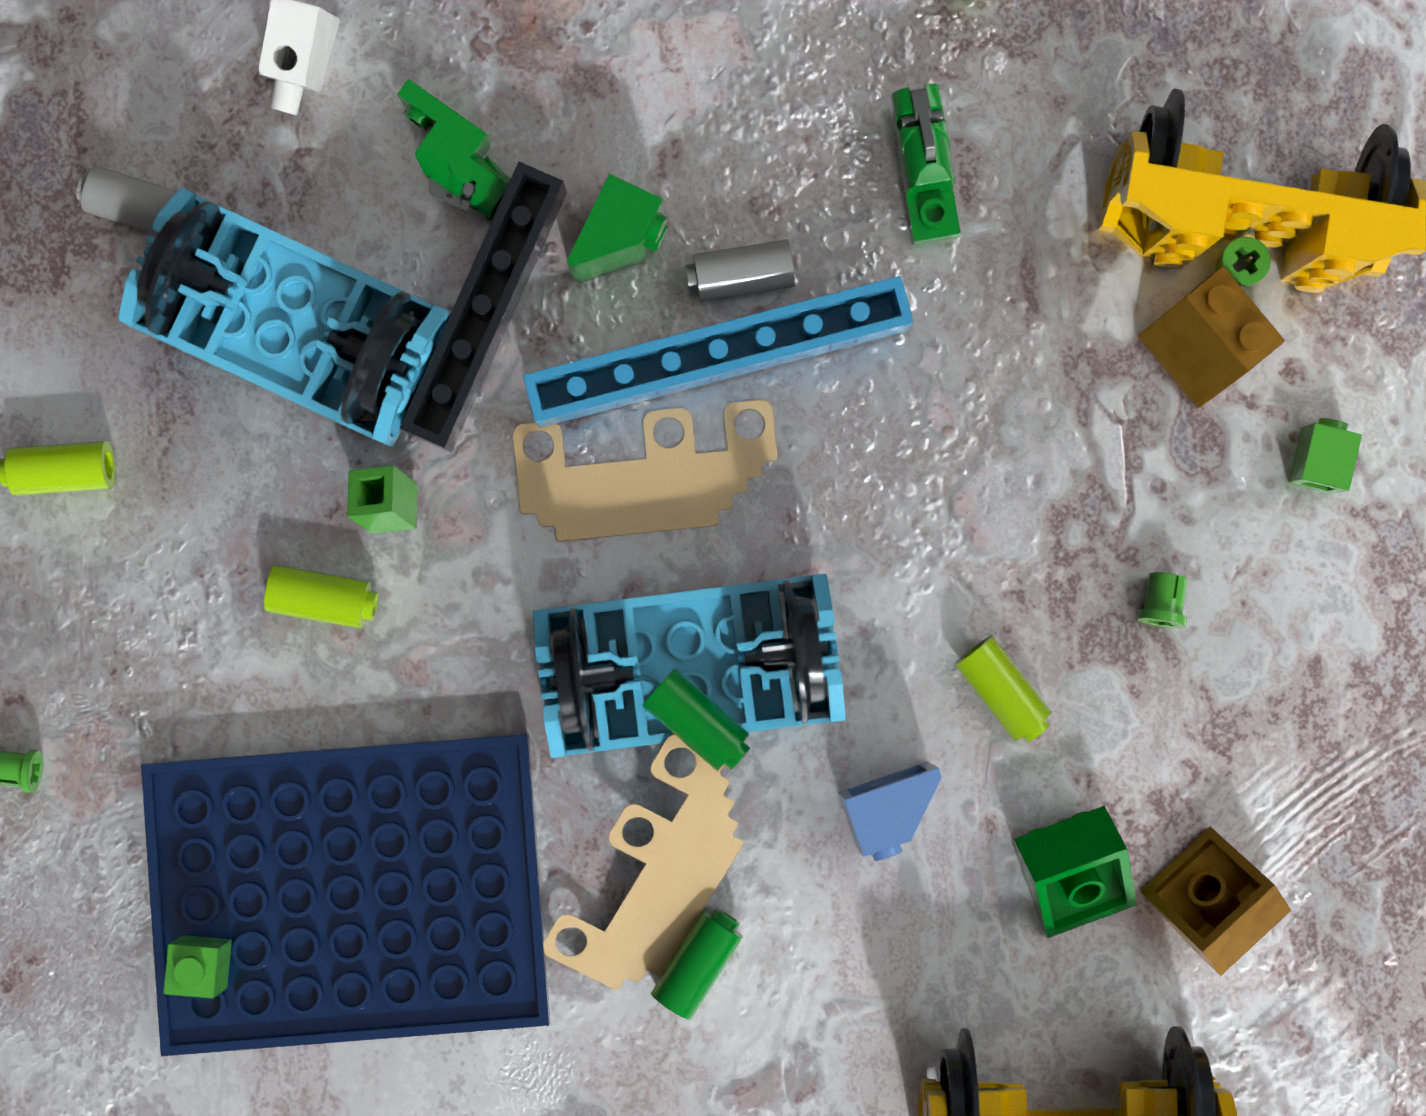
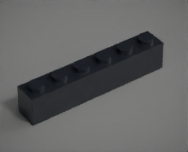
(484, 307)

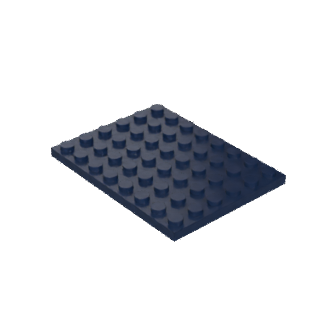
(354, 890)

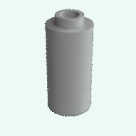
(122, 198)
(741, 270)

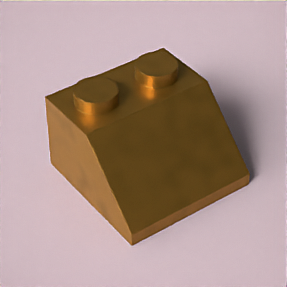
(1211, 338)
(1216, 900)

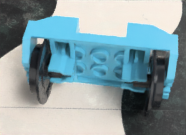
(282, 315)
(717, 638)

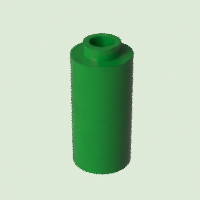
(698, 721)
(698, 963)

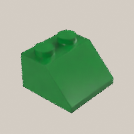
(618, 231)
(1076, 871)

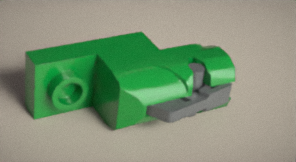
(454, 155)
(925, 164)

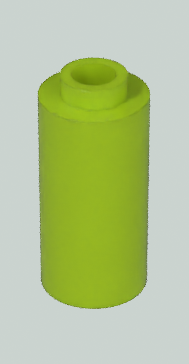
(58, 468)
(320, 597)
(1004, 690)

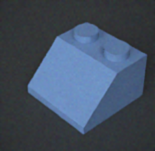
(889, 809)

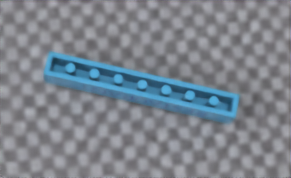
(718, 352)

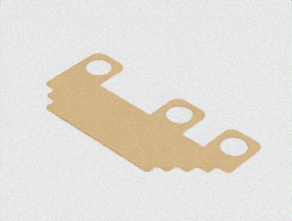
(646, 495)
(673, 888)

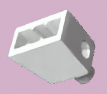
(293, 32)

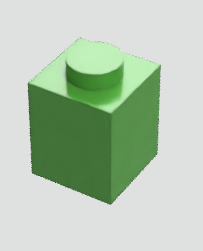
(1325, 456)
(382, 499)
(197, 966)

